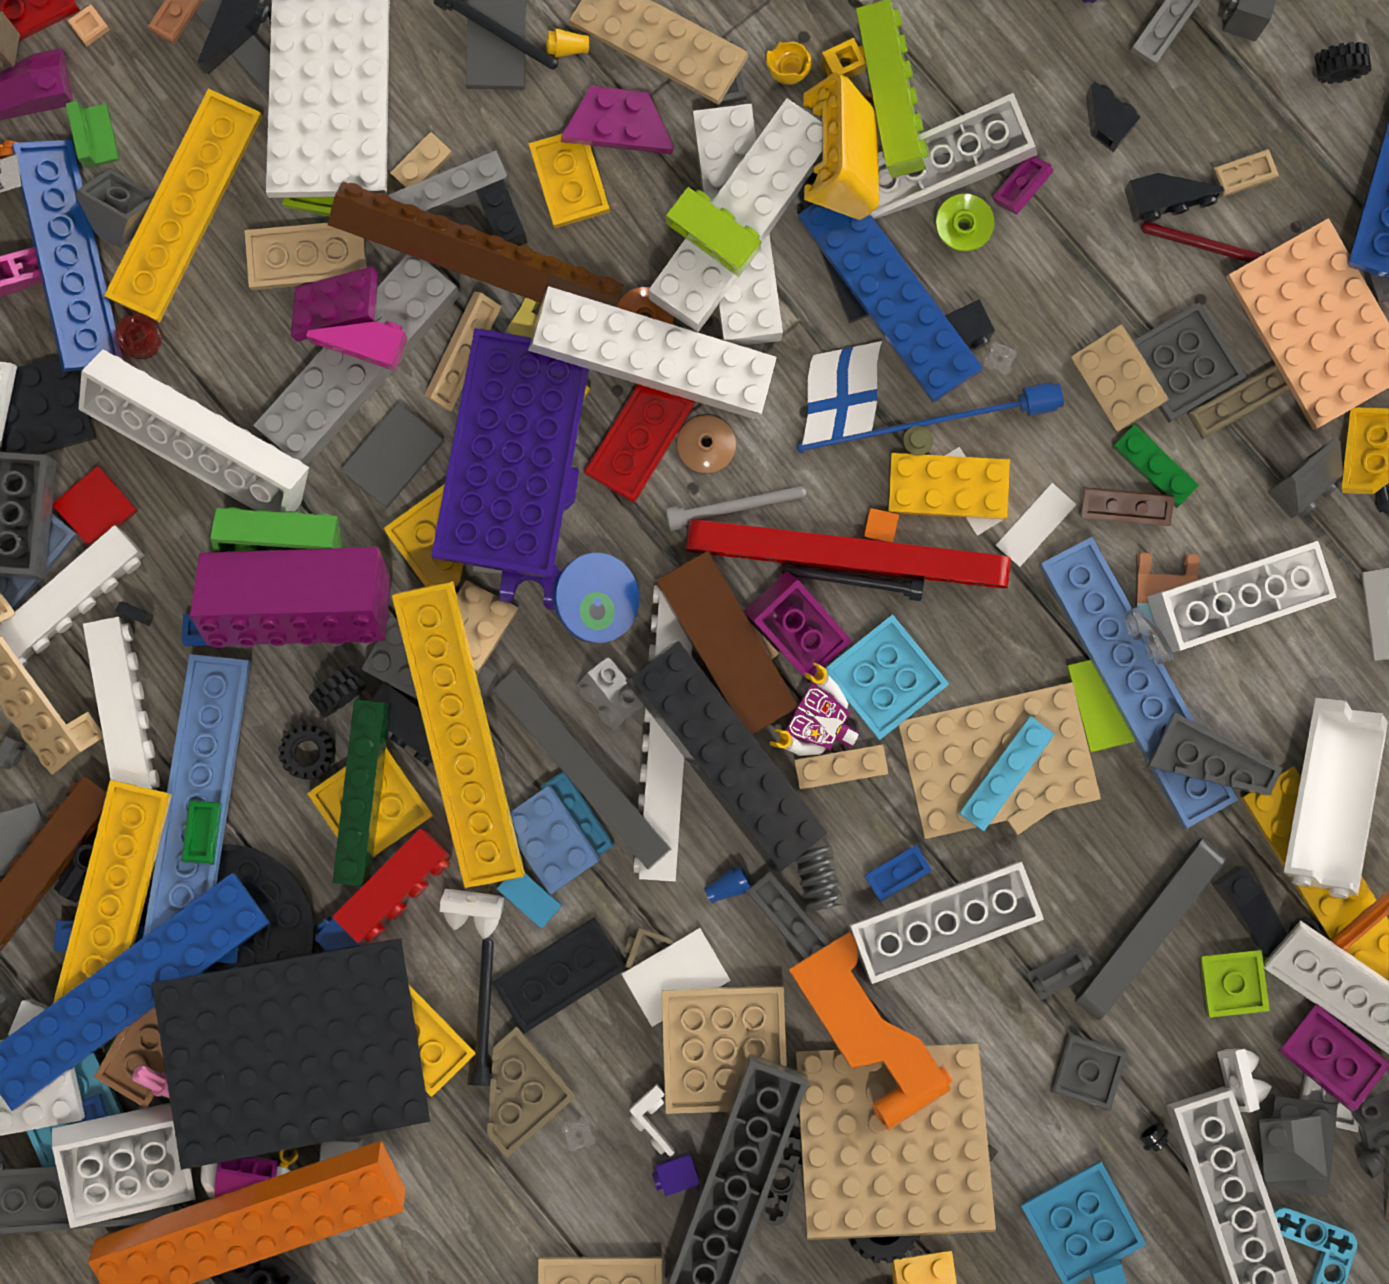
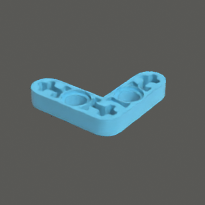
(1330, 1252)

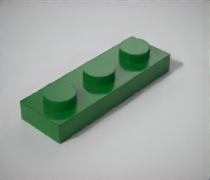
(1155, 465)

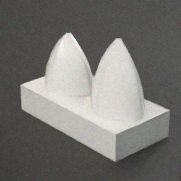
(483, 907)
(1236, 1071)

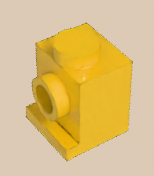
(848, 52)

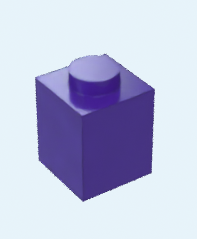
(676, 1174)

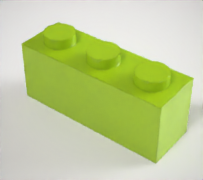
(714, 231)

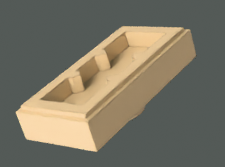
(1245, 173)

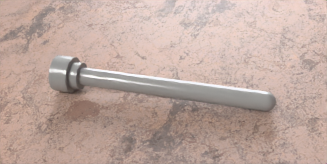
(679, 517)

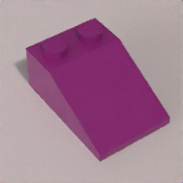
(797, 625)

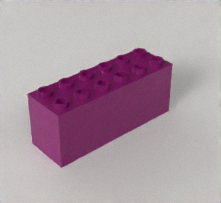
(291, 597)

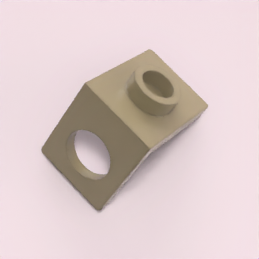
(634, 942)

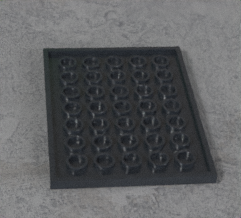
(290, 1053)

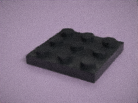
(45, 410)

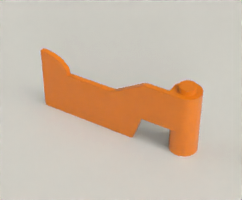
(865, 1036)

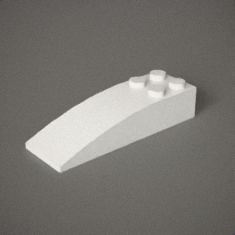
(960, 155)
(1242, 597)

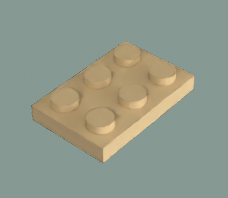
(1120, 378)
(484, 620)

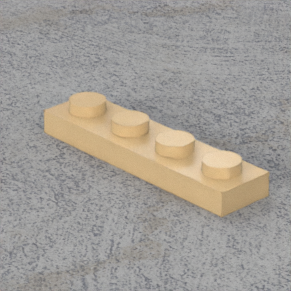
(452, 369)

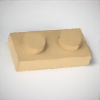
(421, 161)

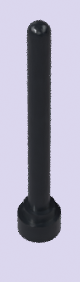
(499, 30)
(911, 587)
(480, 1073)

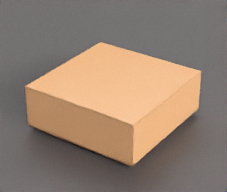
(88, 25)

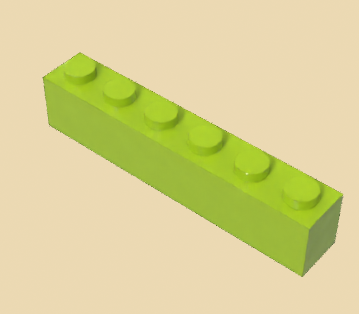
(891, 88)

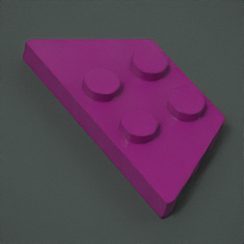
(618, 121)

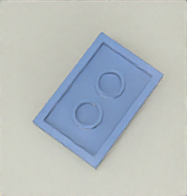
(551, 840)

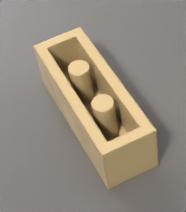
(1025, 818)

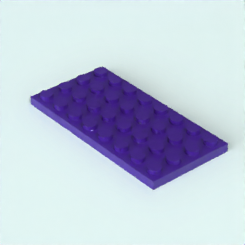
(510, 457)

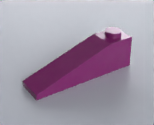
(35, 85)

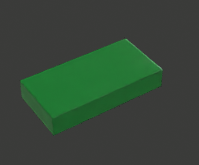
(201, 832)

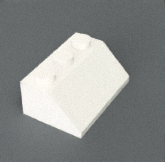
(1376, 598)

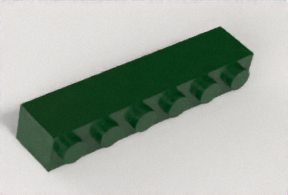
(361, 792)

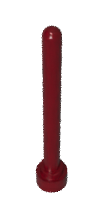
(1200, 242)

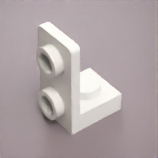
(651, 1102)

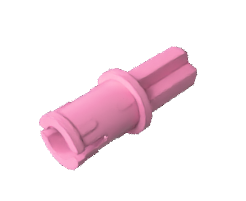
(152, 1080)

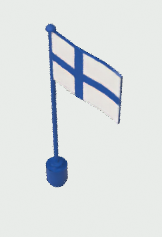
(845, 399)

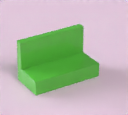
(92, 134)

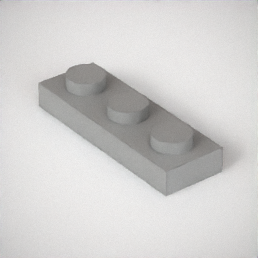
(1163, 29)

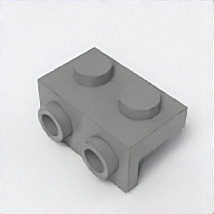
(609, 694)

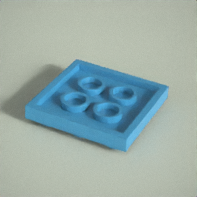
(1082, 1223)

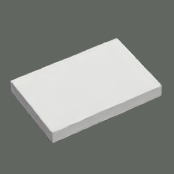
(679, 966)

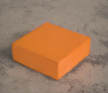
(881, 525)

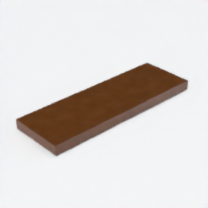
(726, 643)

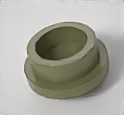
(918, 440)

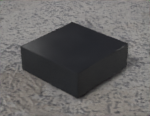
(134, 613)

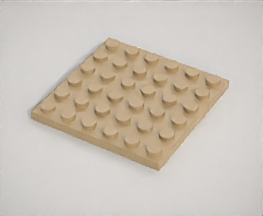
(897, 1182)

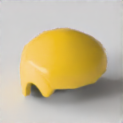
(788, 62)

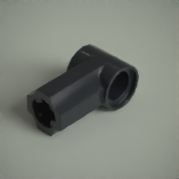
(73, 878)

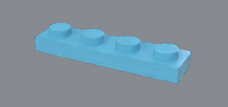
(1006, 773)

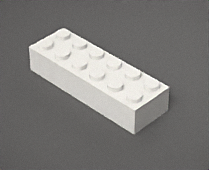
(945, 922)

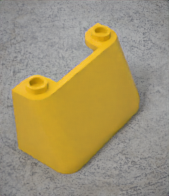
(849, 170)

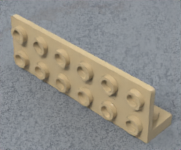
(35, 716)

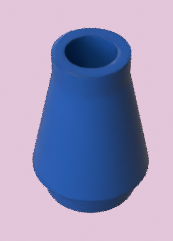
(728, 885)

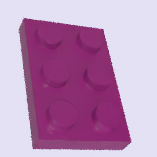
(334, 302)
(1334, 1058)

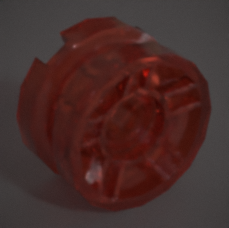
(142, 347)

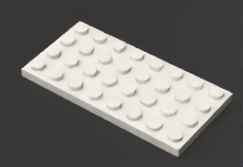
(327, 97)

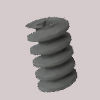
(818, 879)

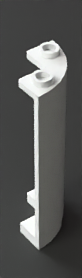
(1336, 798)

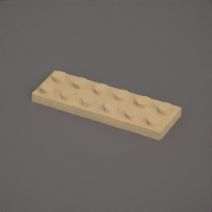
(663, 43)

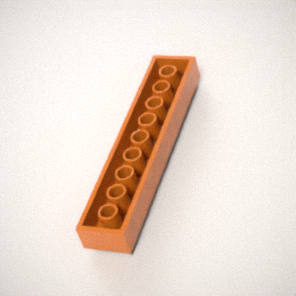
(254, 1221)

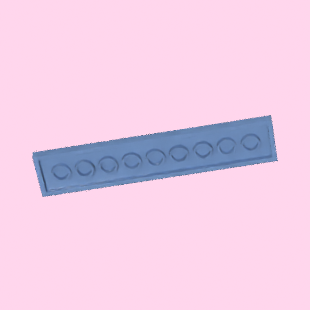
(1136, 685)
(199, 772)

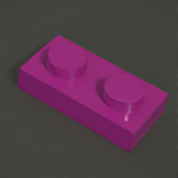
(1022, 184)

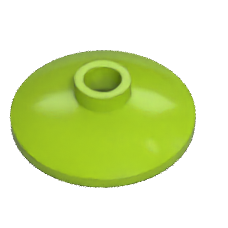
(966, 209)

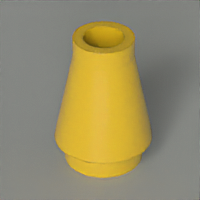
(566, 43)

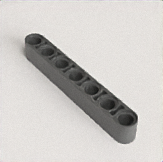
(1150, 929)

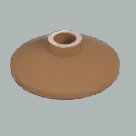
(701, 458)

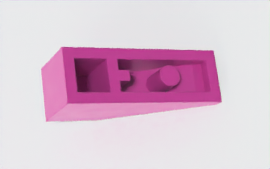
(18, 271)
(368, 341)

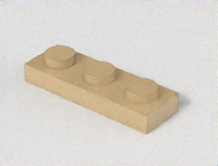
(841, 767)

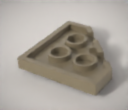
(522, 1092)

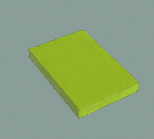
(1098, 712)

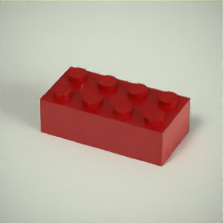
(392, 886)

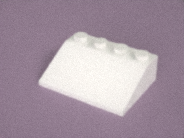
(120, 1165)

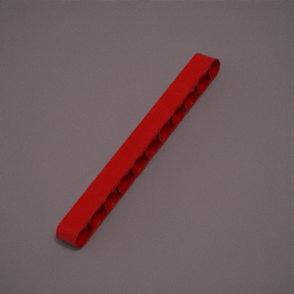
(848, 554)

